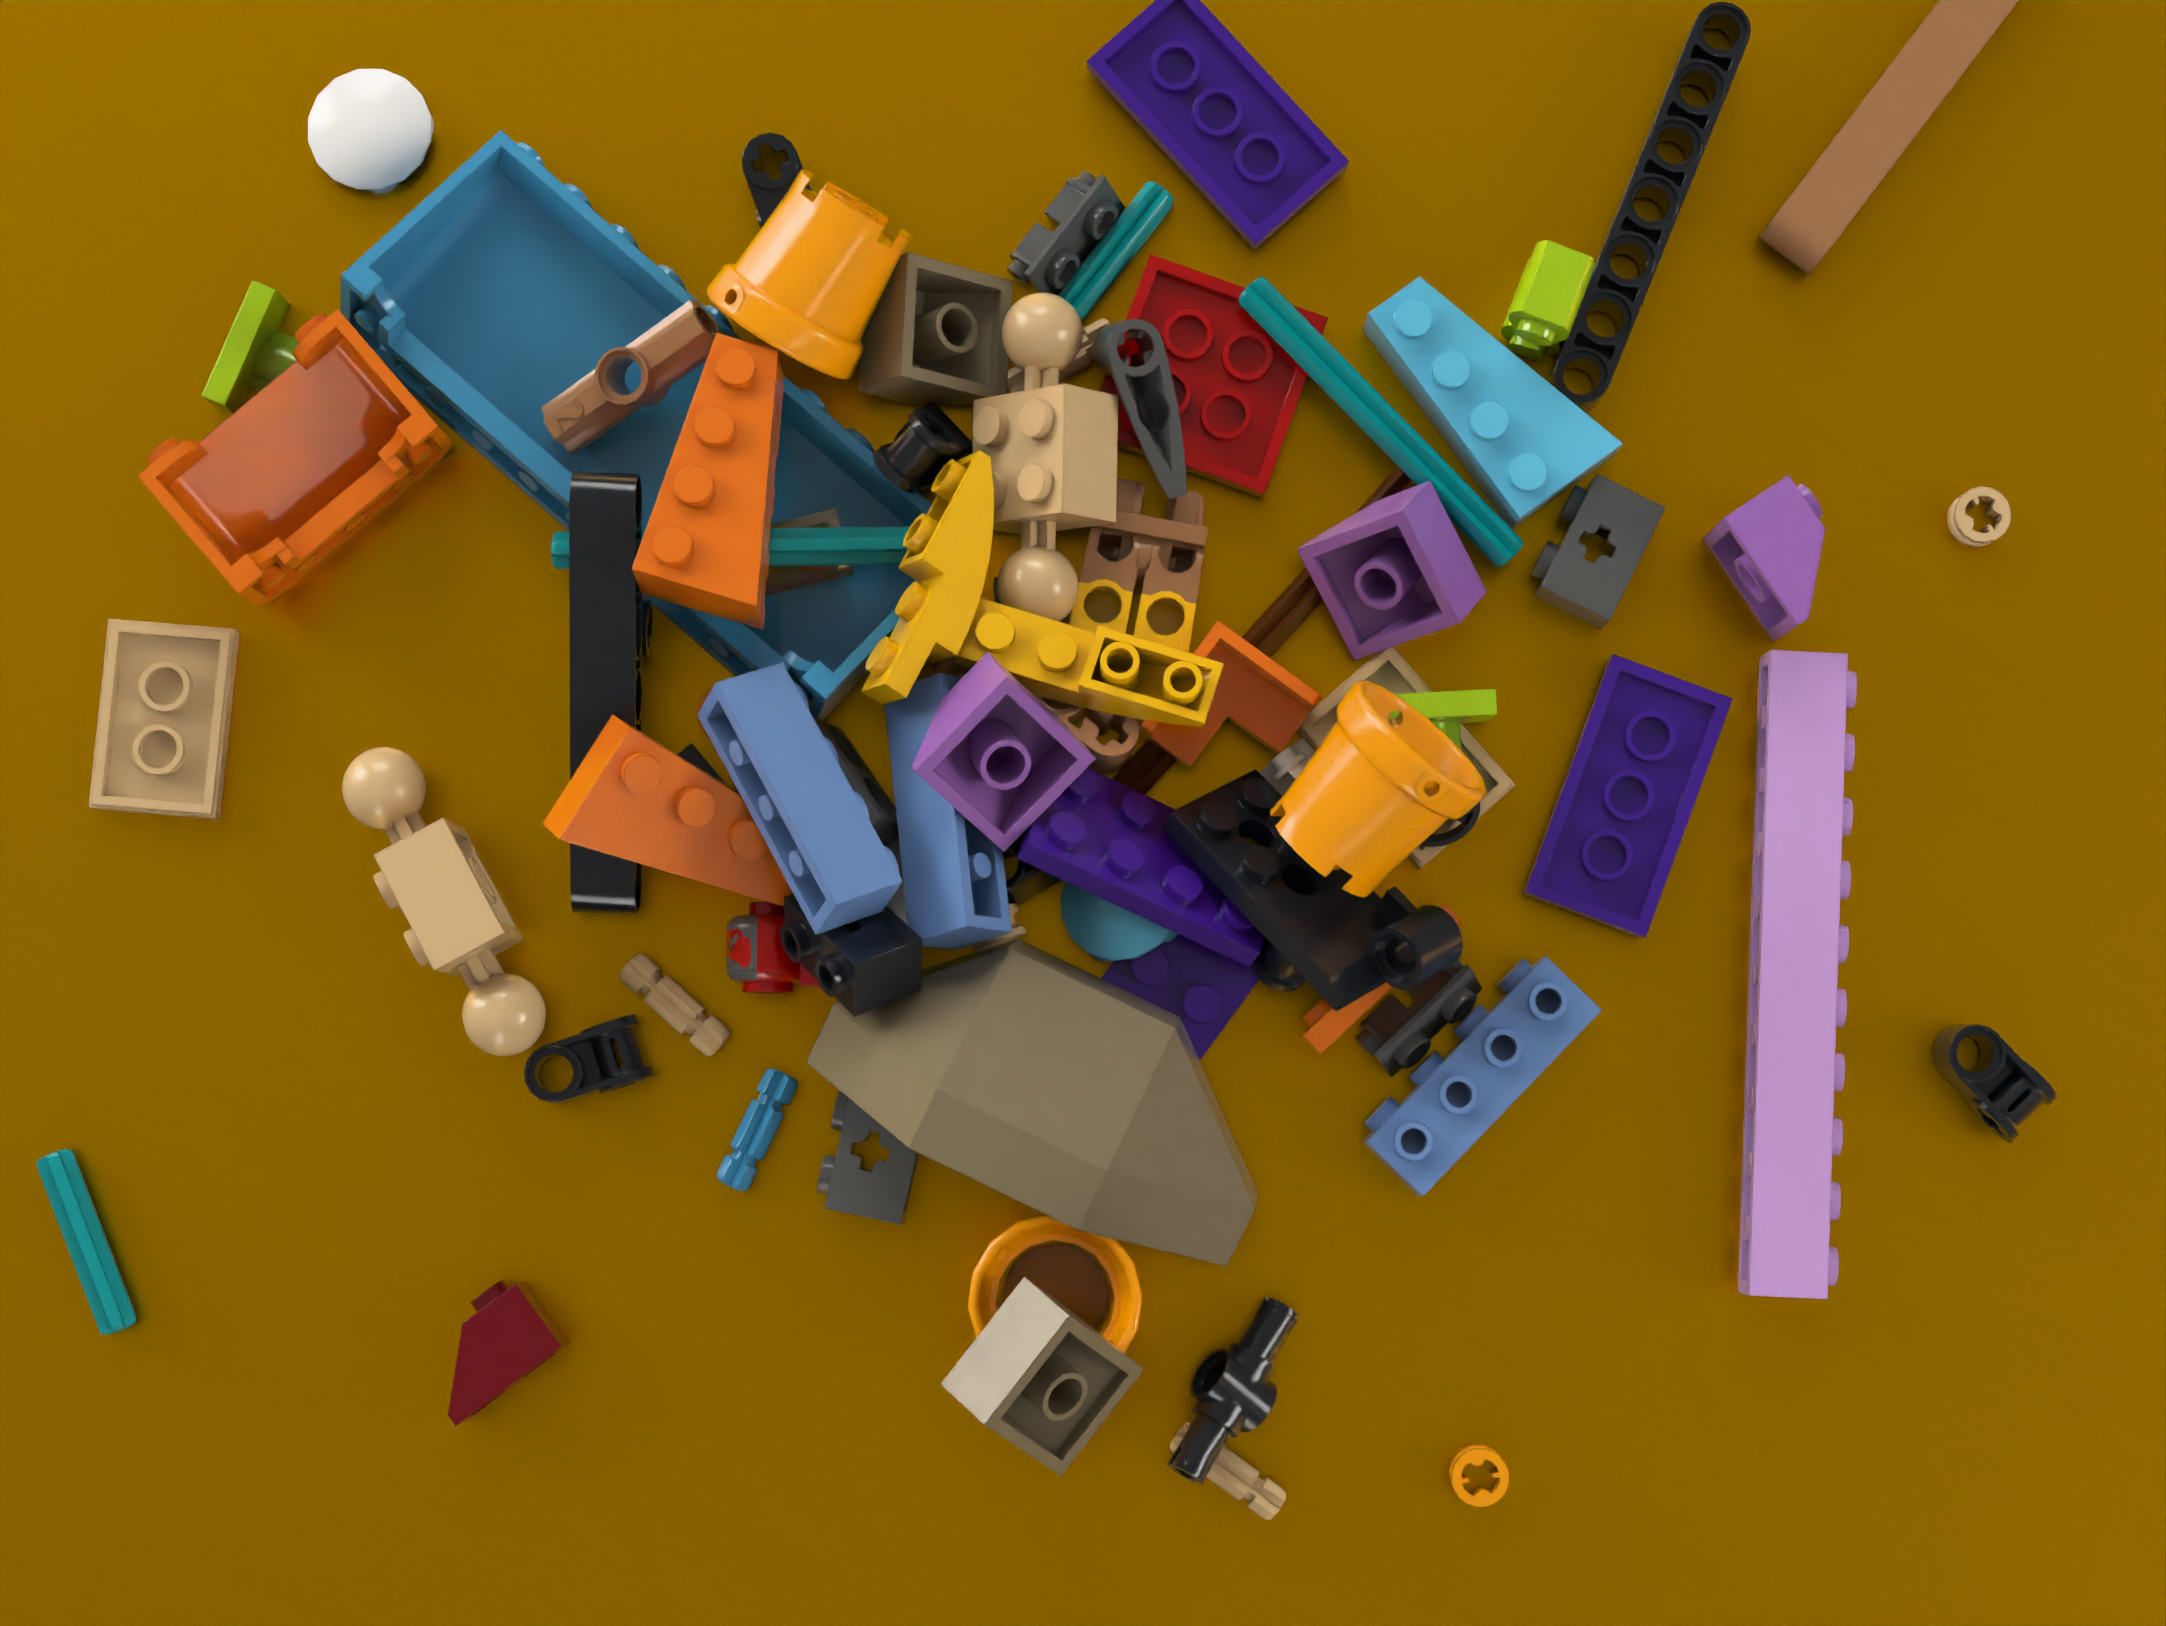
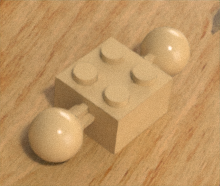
(1048, 455)
(446, 899)

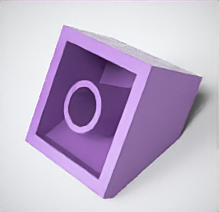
(1773, 554)
(1393, 571)
(998, 752)

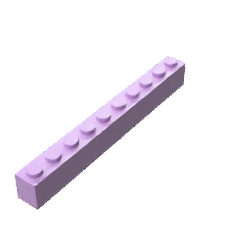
(1795, 975)

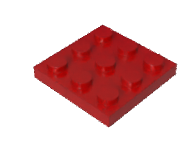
(1226, 371)

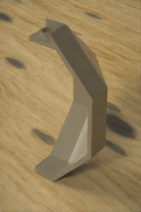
(1051, 1097)

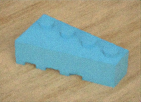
(1490, 407)

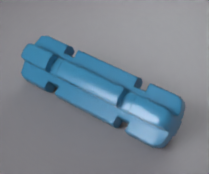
(757, 1129)

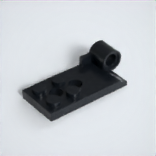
(1328, 935)

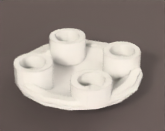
(370, 130)

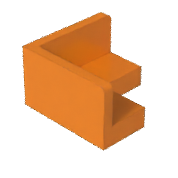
(1250, 693)

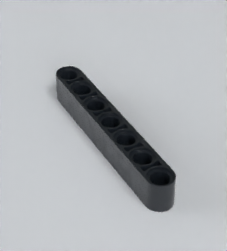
(1662, 182)
(603, 656)

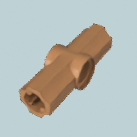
(602, 398)

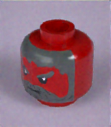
(756, 951)

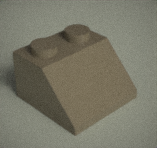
(936, 335)
(1041, 1377)

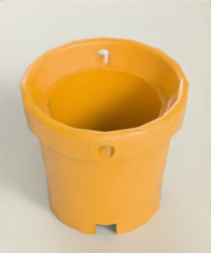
(812, 276)
(1375, 789)
(1075, 1267)

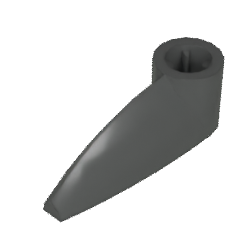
(1147, 397)

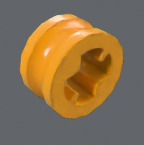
(1476, 1456)

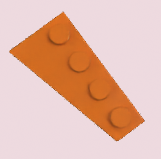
(718, 494)
(665, 814)

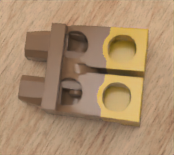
(1144, 553)

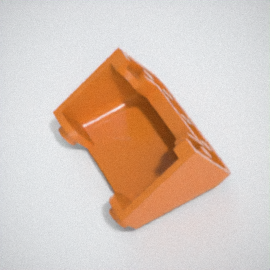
(298, 462)

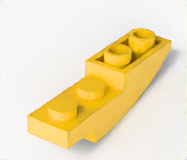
(950, 561)
(1093, 669)

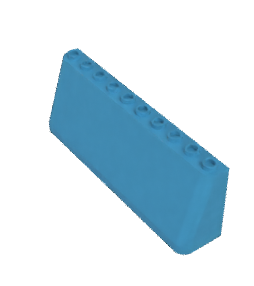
(512, 296)

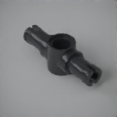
(1233, 1390)

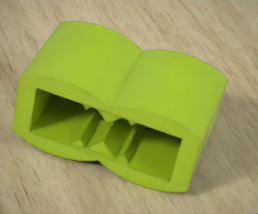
(1547, 299)

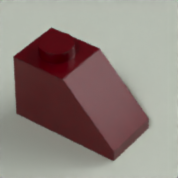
(501, 1347)

